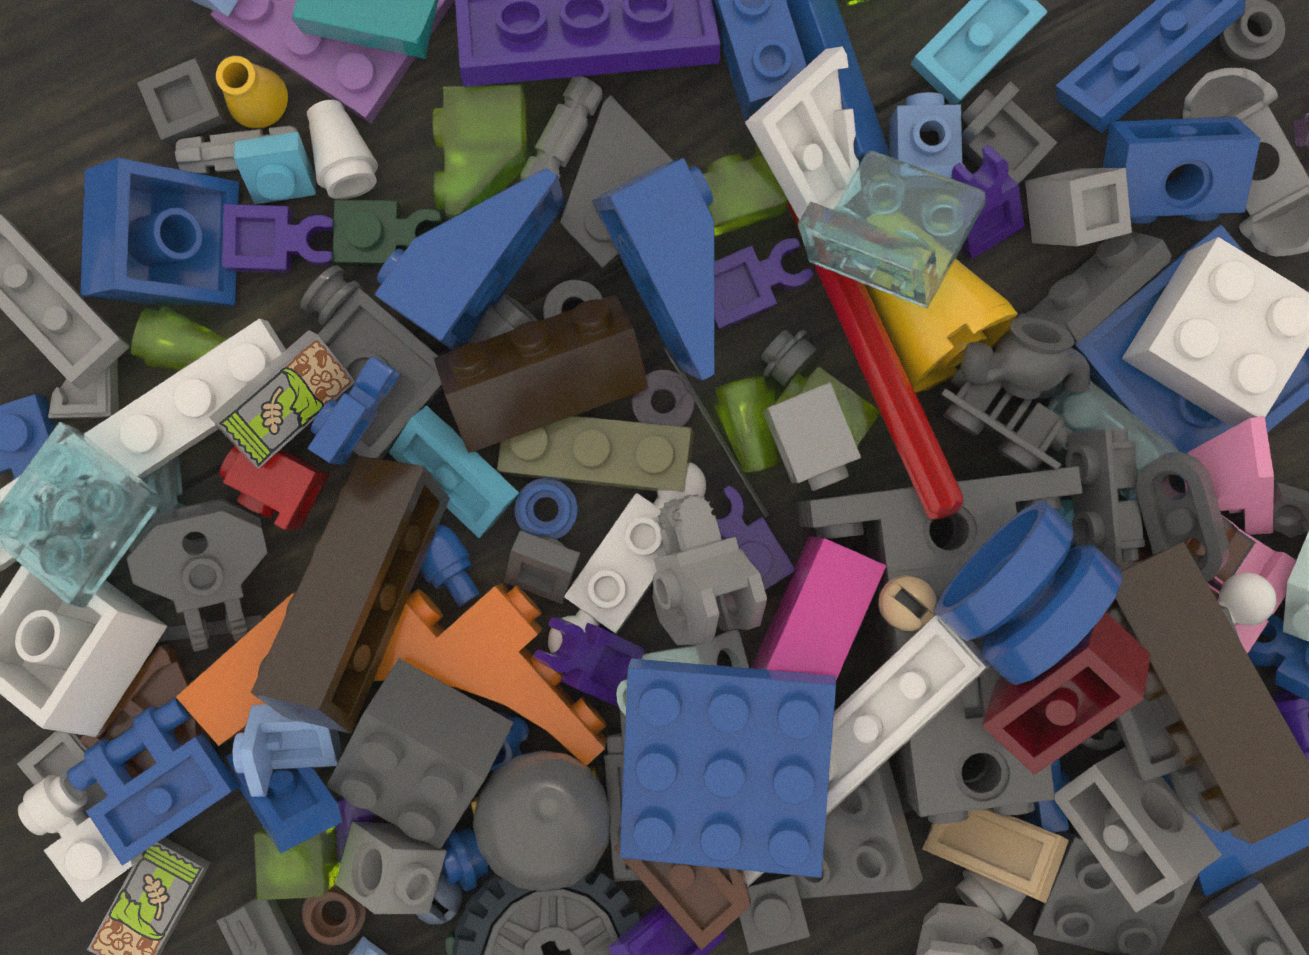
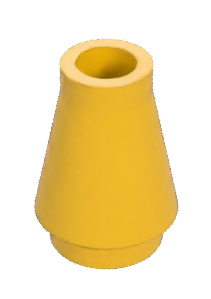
(252, 93)

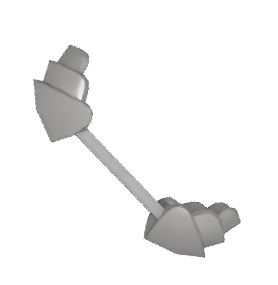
(1276, 204)

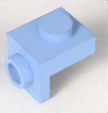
(280, 743)

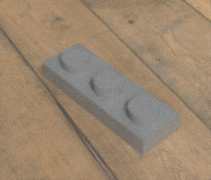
(53, 311)

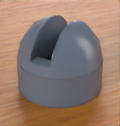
(450, 897)

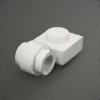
(81, 851)

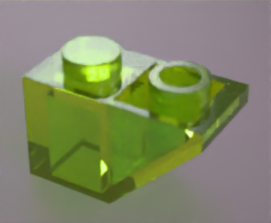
(482, 144)

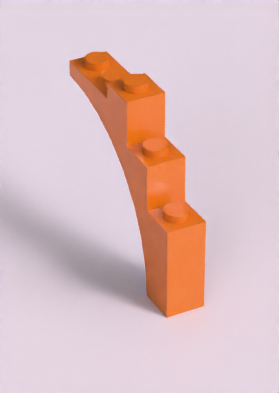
(476, 653)

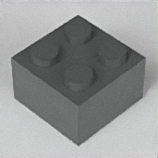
(419, 754)

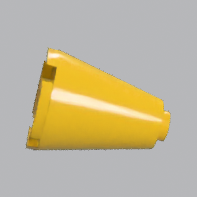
(936, 338)

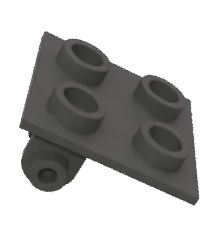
(1023, 448)
(1094, 914)

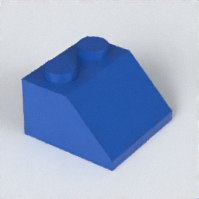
(155, 235)

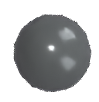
(542, 821)

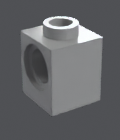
(1078, 206)
(812, 437)
(389, 869)

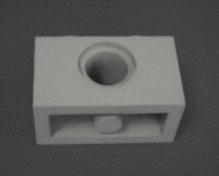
(1136, 829)

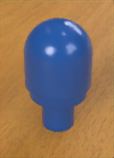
(448, 565)

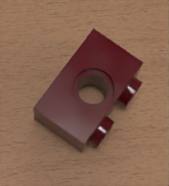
(1072, 698)

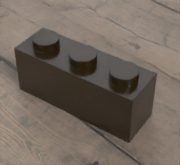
(542, 372)

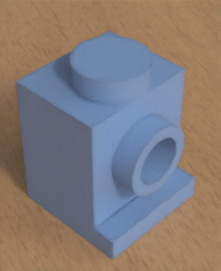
(923, 114)

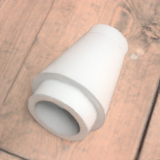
(339, 152)

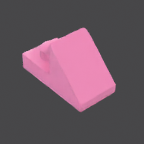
(1242, 473)

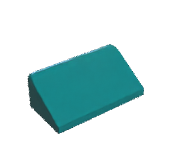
(377, 24)

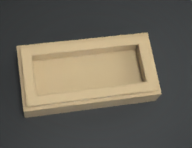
(1001, 850)

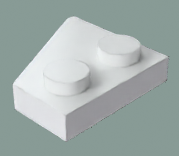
(809, 134)

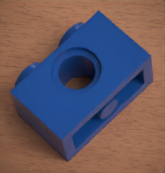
(758, 49)
(1217, 172)

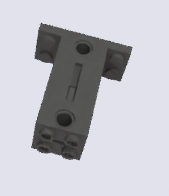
(898, 536)

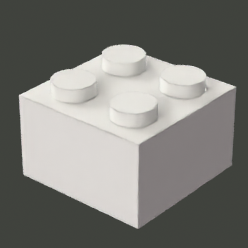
(1224, 333)
(70, 661)

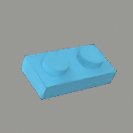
(975, 44)
(474, 487)

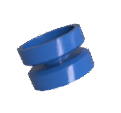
(1029, 593)

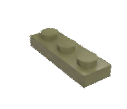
(602, 454)

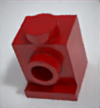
(279, 485)

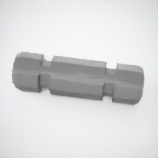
(565, 127)
(197, 155)

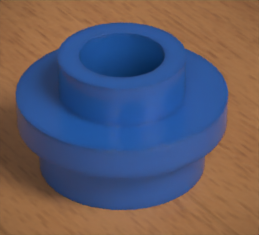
(532, 494)
(463, 860)

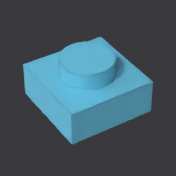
(275, 167)

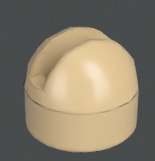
(900, 615)

